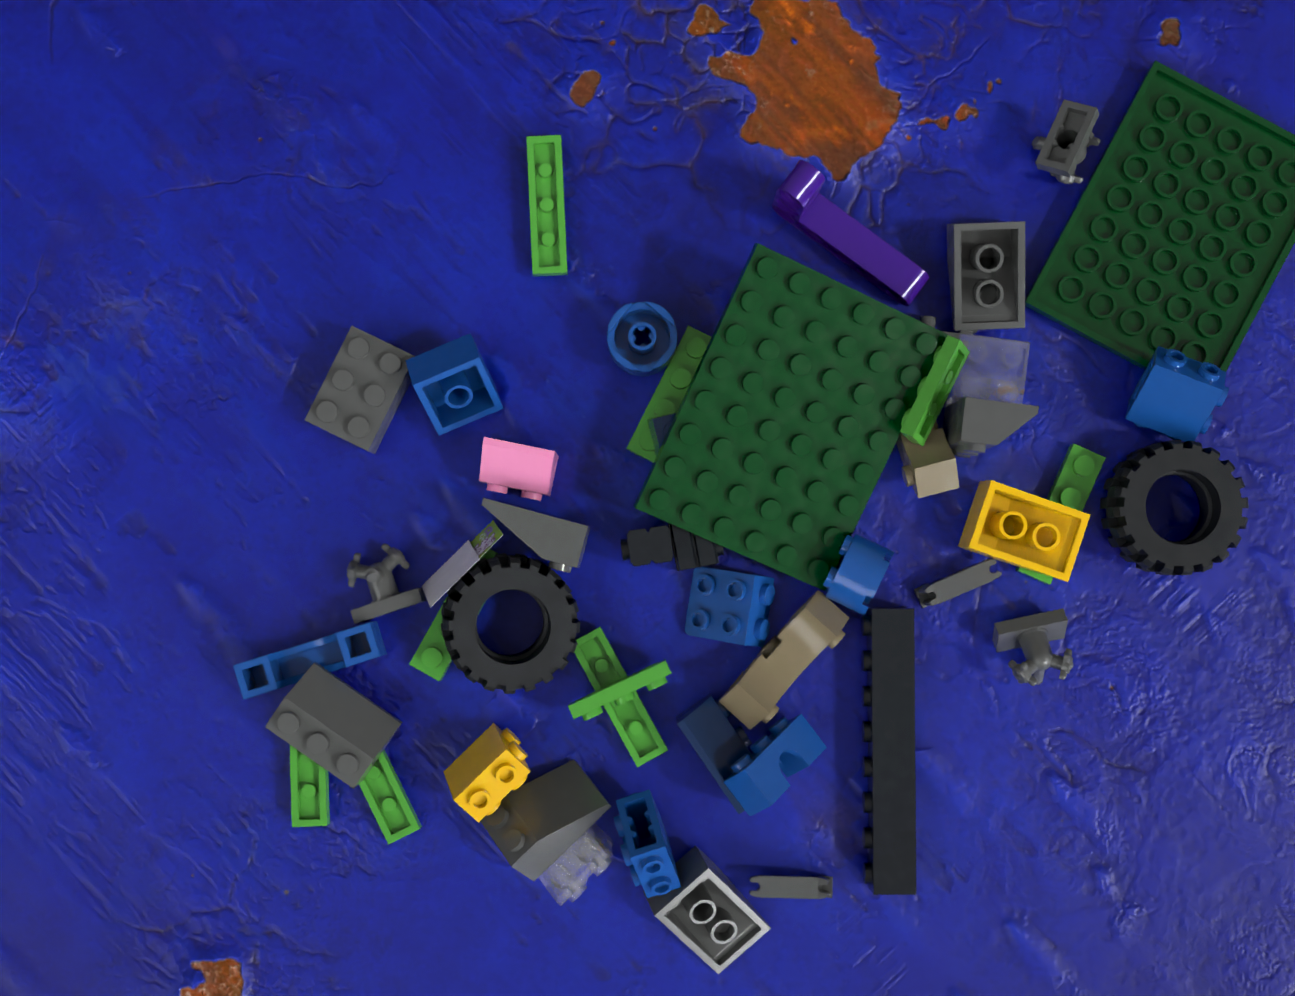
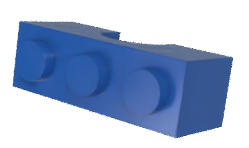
(758, 777)

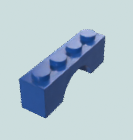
(289, 665)

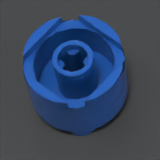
(642, 319)
(858, 574)

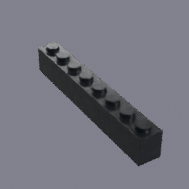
(890, 751)

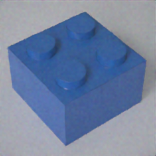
(454, 384)

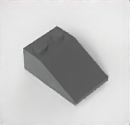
(987, 274)
(548, 536)
(545, 818)
(709, 912)

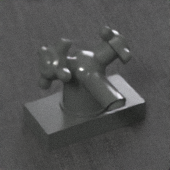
(1067, 141)
(382, 585)
(1033, 636)

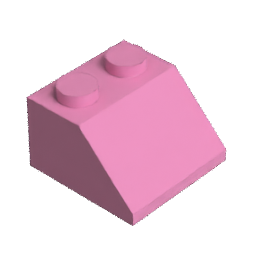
(518, 468)

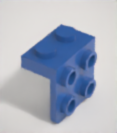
(729, 606)

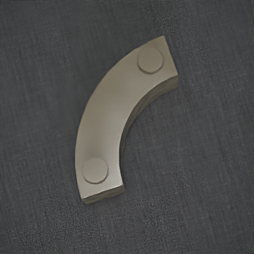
(930, 467)
(783, 659)

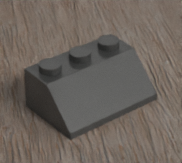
(980, 424)
(333, 725)

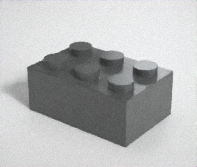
(361, 390)

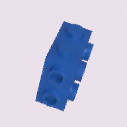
(1177, 395)
(646, 844)

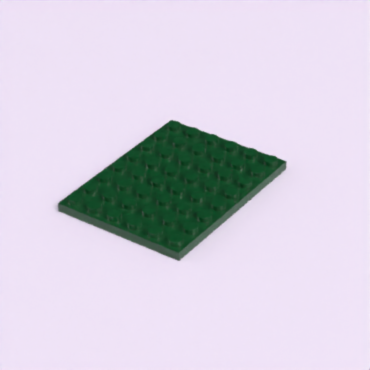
(1175, 227)
(789, 417)

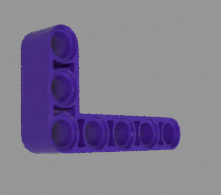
(844, 237)

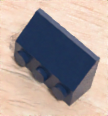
(715, 740)

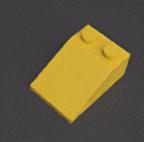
(1024, 530)

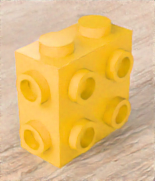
(487, 772)

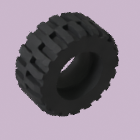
(1218, 501)
(535, 662)

